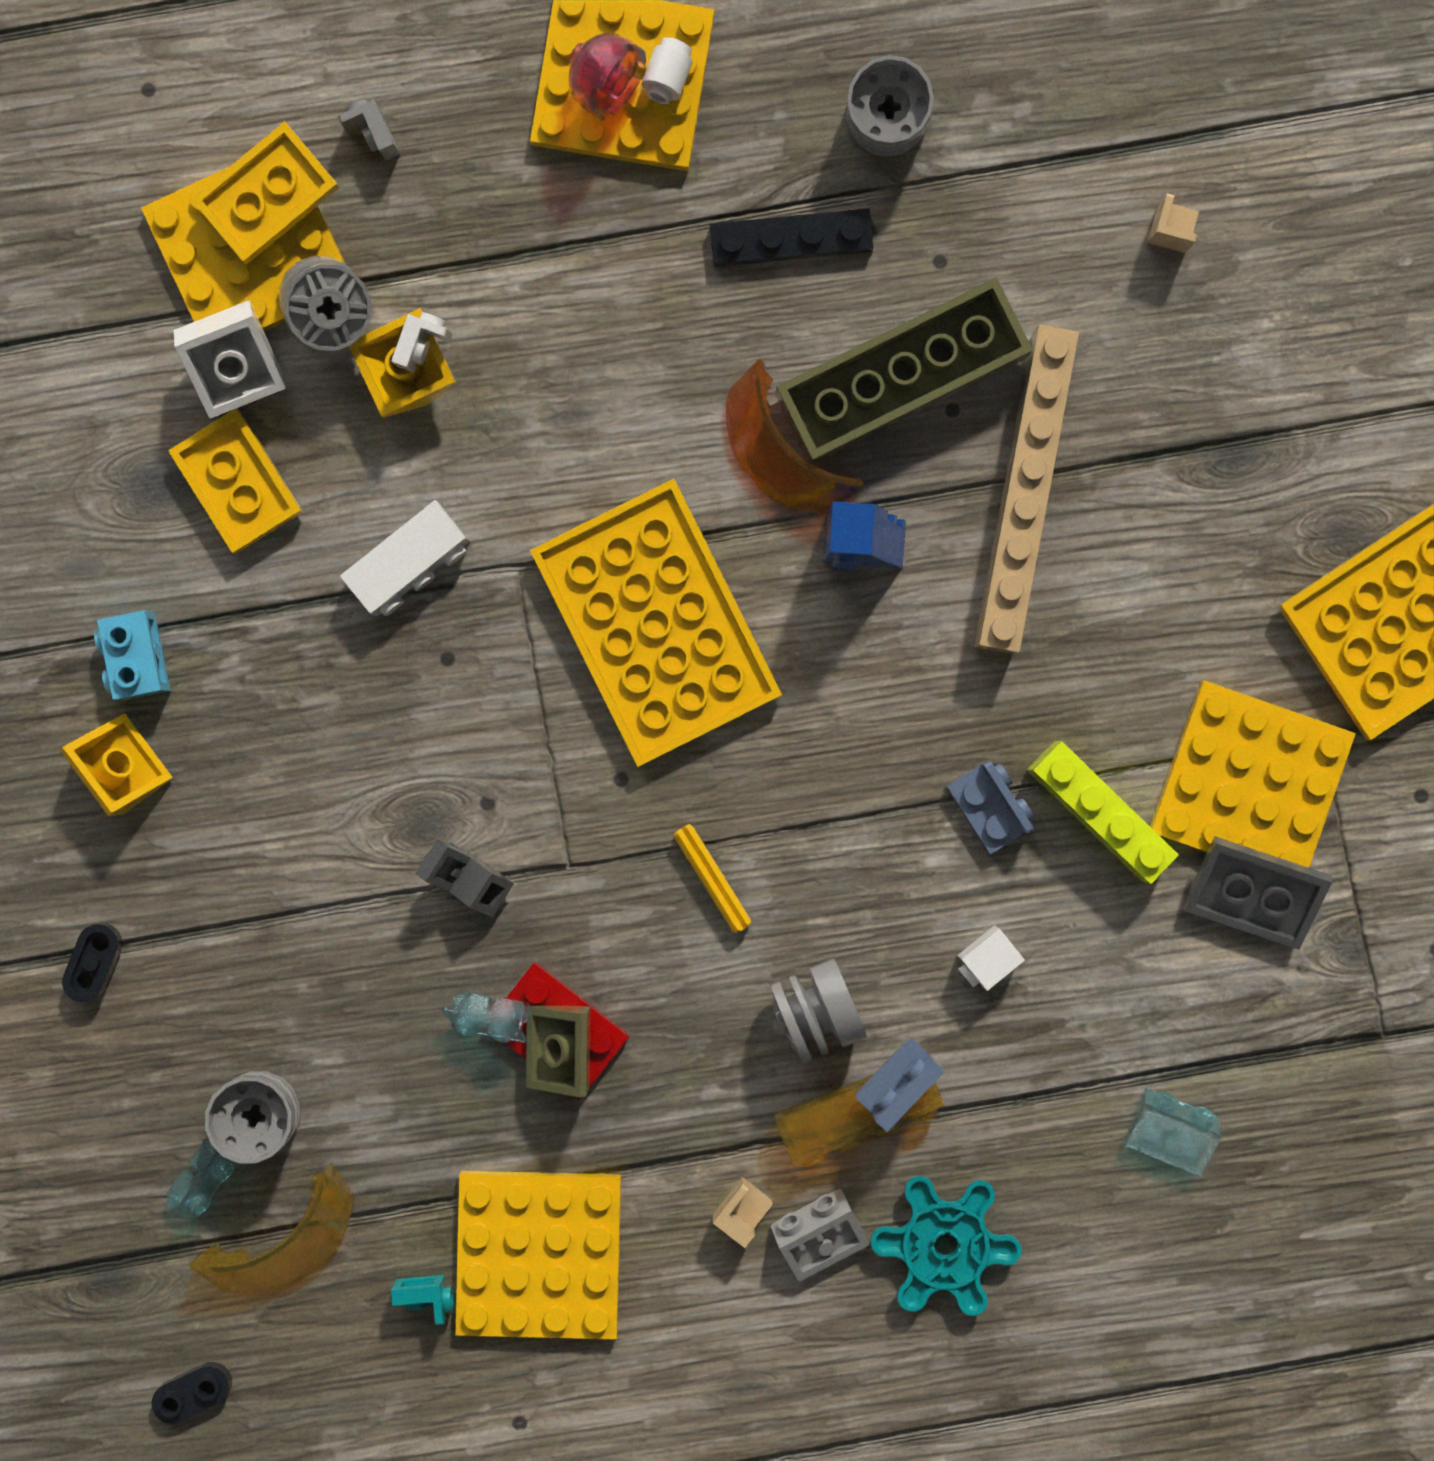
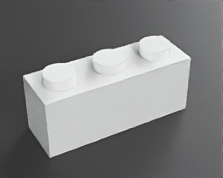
(406, 560)

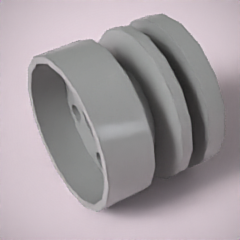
(892, 82)
(304, 290)
(817, 1011)
(232, 1128)

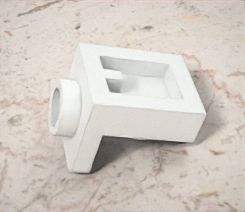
(412, 344)

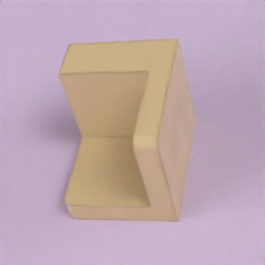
(1173, 226)
(742, 1212)

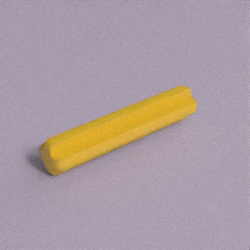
(712, 878)

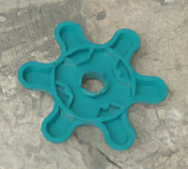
(951, 1272)

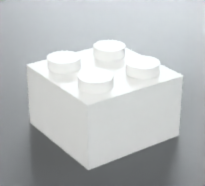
(229, 359)

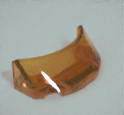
(770, 459)

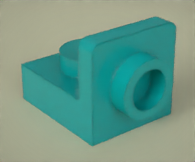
(419, 1291)

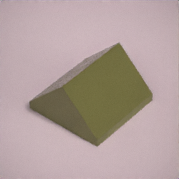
(558, 1049)

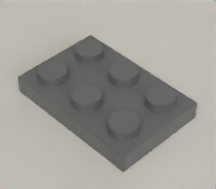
(1257, 893)

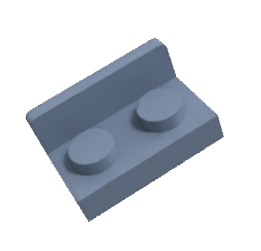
(991, 806)
(899, 1083)

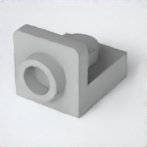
(376, 133)

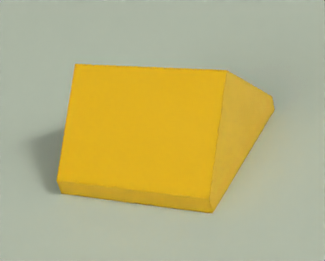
(393, 387)
(116, 765)

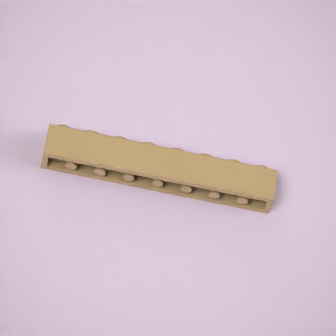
(1026, 489)

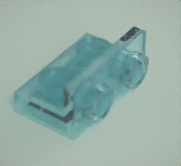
(1174, 1132)

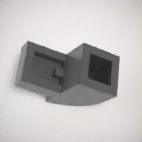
(465, 877)

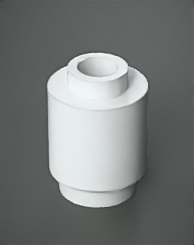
(667, 71)

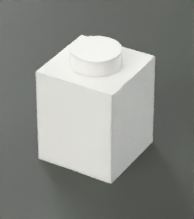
(989, 959)

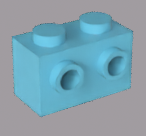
(132, 655)

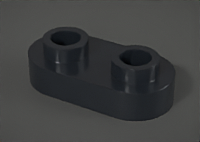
(91, 960)
(189, 1392)

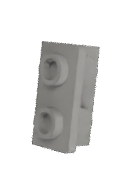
(819, 1234)

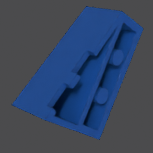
(863, 537)

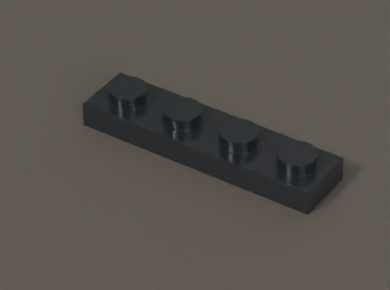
(791, 237)

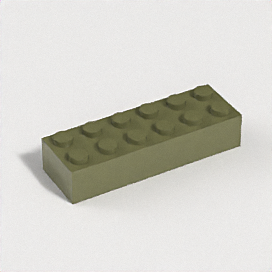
(903, 371)

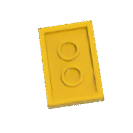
(265, 193)
(235, 481)

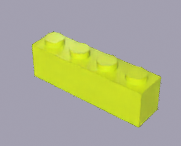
(1102, 812)

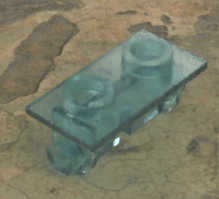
(472, 1016)
(192, 1194)

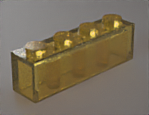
(840, 1122)

